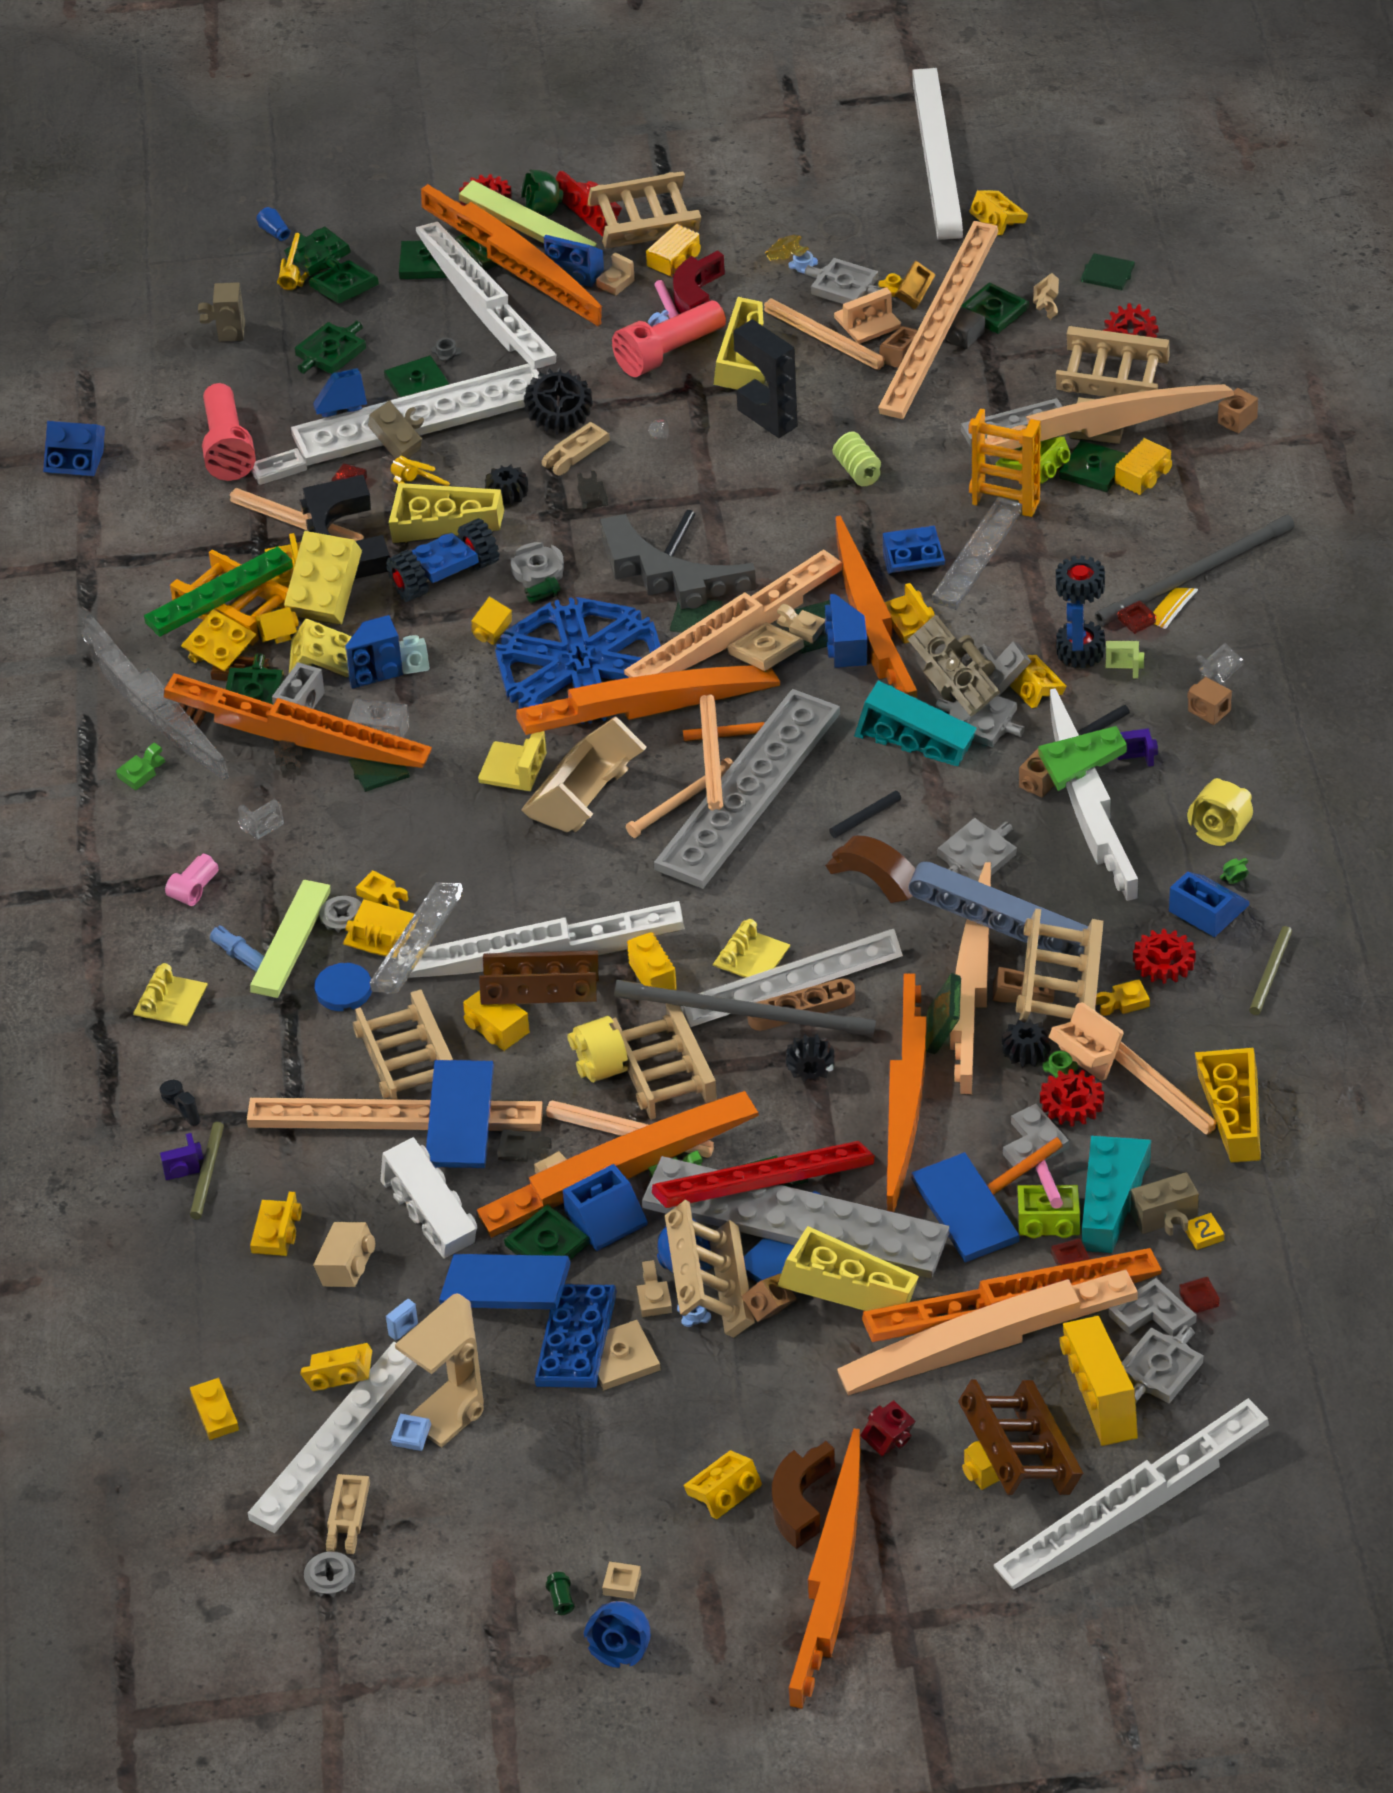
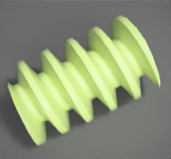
(857, 459)

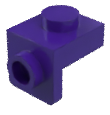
(1139, 745)
(183, 1160)

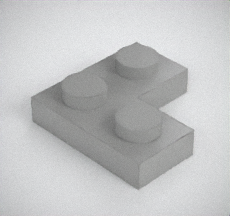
(1007, 665)
(1036, 1132)
(1153, 1303)

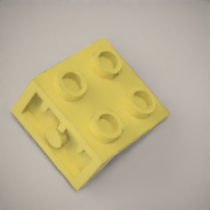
(319, 646)
(514, 764)

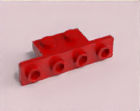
(576, 198)

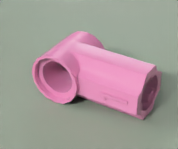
(189, 885)

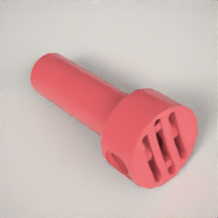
(642, 346)
(227, 446)

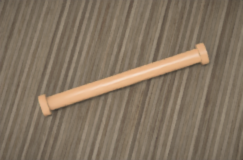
(635, 828)

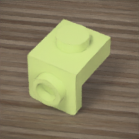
(1124, 655)

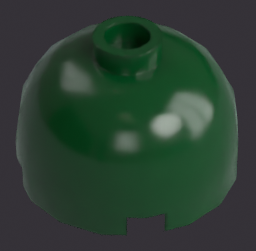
(541, 192)

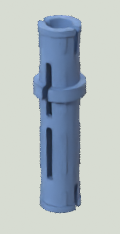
(236, 947)

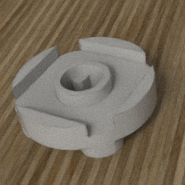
(549, 561)

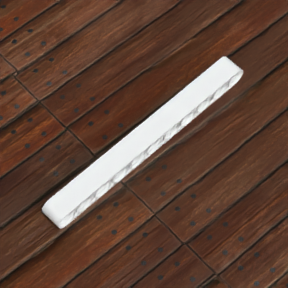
(937, 154)

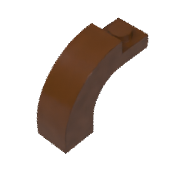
(877, 861)
(792, 1513)

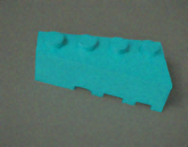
(913, 725)
(1113, 1170)

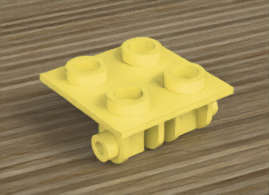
(750, 951)
(170, 997)

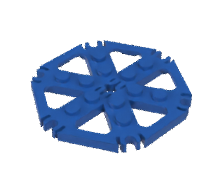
(562, 657)

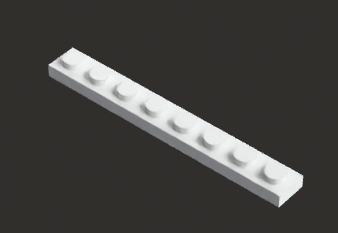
(803, 973)
(331, 1440)

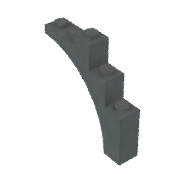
(662, 573)

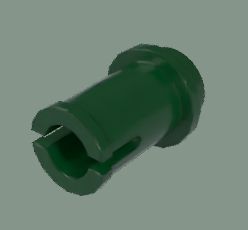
(542, 590)
(558, 1586)

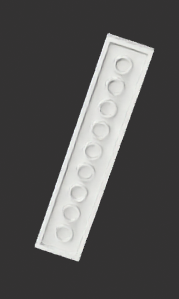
(439, 407)

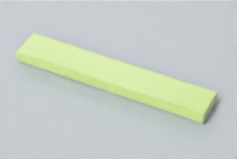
(517, 214)
(290, 939)

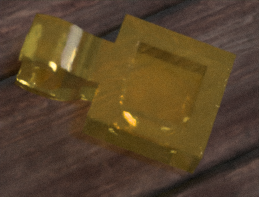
(785, 247)

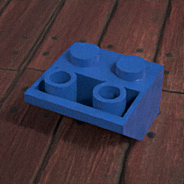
(578, 259)
(340, 392)
(73, 448)
(912, 550)
(845, 633)
(373, 653)
(1205, 903)
(604, 1207)

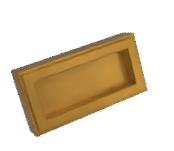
(915, 285)

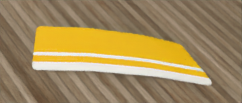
(1172, 605)

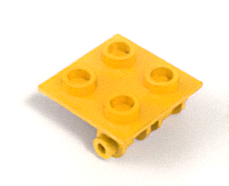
(218, 640)
(376, 927)

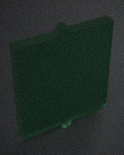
(1107, 271)
(688, 617)
(376, 774)

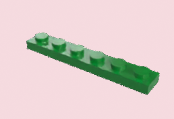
(218, 591)

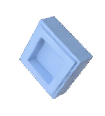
(401, 1319)
(411, 1432)

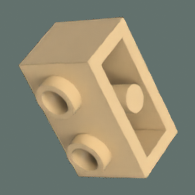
(344, 1254)

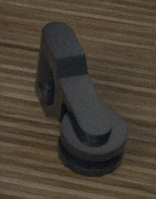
(173, 1093)

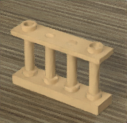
(640, 229)
(1110, 344)
(1087, 963)
(426, 1030)
(681, 1041)
(728, 1264)

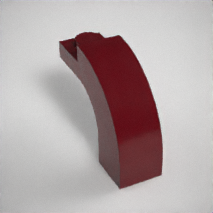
(692, 276)

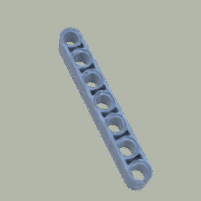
(988, 906)

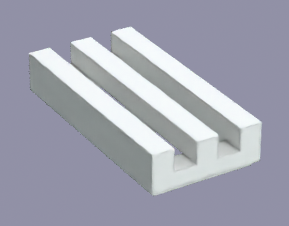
(278, 466)

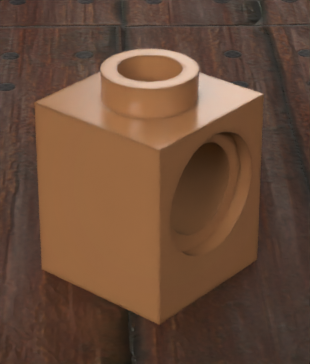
(1238, 410)
(1209, 700)
(1034, 776)
(767, 1299)

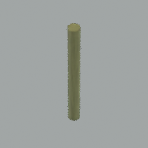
(1270, 970)
(206, 1170)

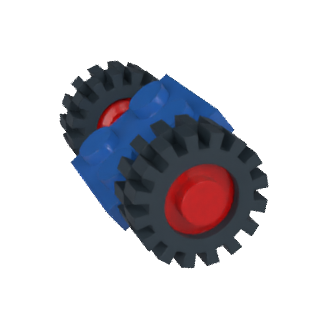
(442, 558)
(1078, 582)

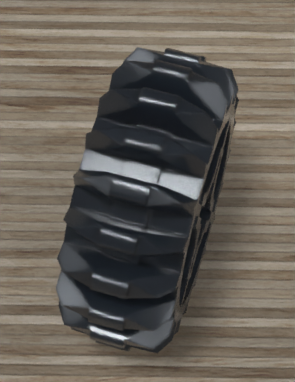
(573, 395)

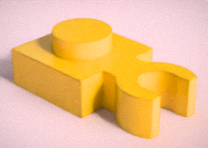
(379, 889)
(1125, 996)

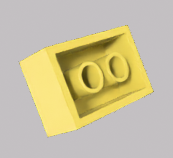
(323, 577)

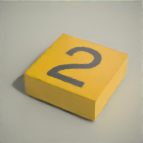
(1204, 1231)

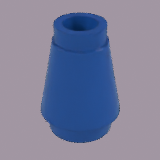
(272, 223)

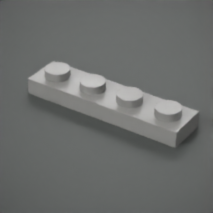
(1013, 417)

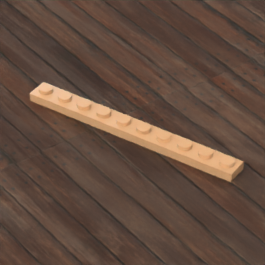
(938, 320)
(378, 1114)

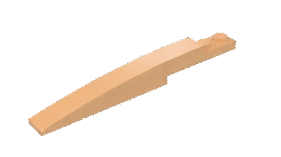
(1117, 411)
(737, 618)
(973, 969)
(986, 1330)

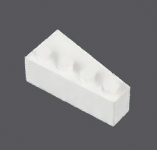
(427, 1197)

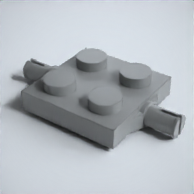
(842, 281)
(990, 721)
(974, 846)
(1162, 1364)

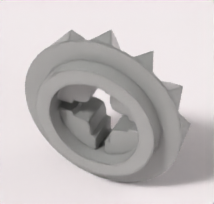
(339, 905)
(339, 1564)

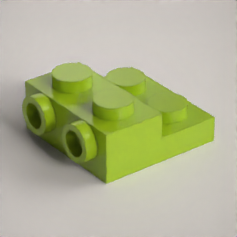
(1052, 456)
(1039, 1218)

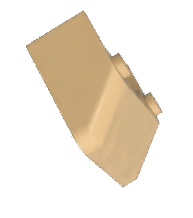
(581, 775)
(449, 1338)

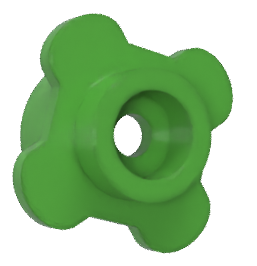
(1235, 871)
(1060, 1061)

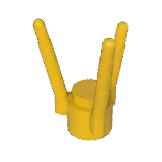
(290, 274)
(407, 470)

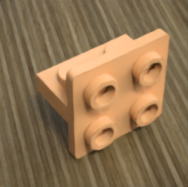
(868, 316)
(1089, 1040)

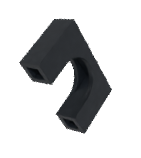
(773, 406)
(338, 499)

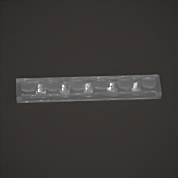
(976, 553)
(416, 937)

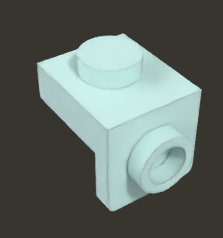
(414, 654)

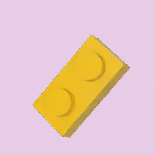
(214, 1408)

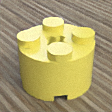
(1220, 812)
(598, 1049)

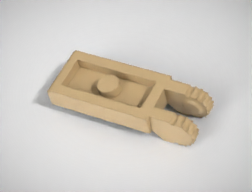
(575, 448)
(347, 1510)

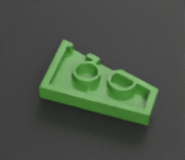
(1076, 755)

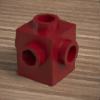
(890, 1422)

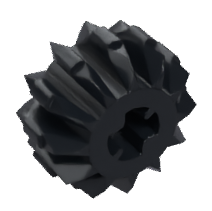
(510, 481)
(1026, 1043)
(810, 1057)

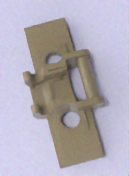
(946, 670)

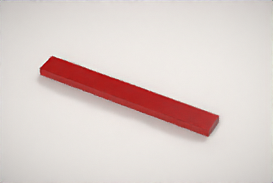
(762, 1174)

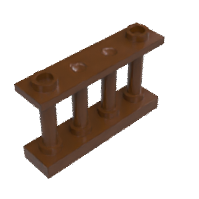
(539, 977)
(1034, 1420)

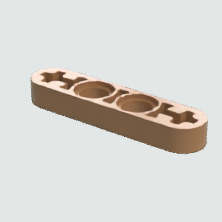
(800, 998)

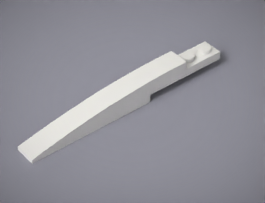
(485, 296)
(1093, 810)
(601, 934)
(1132, 1496)

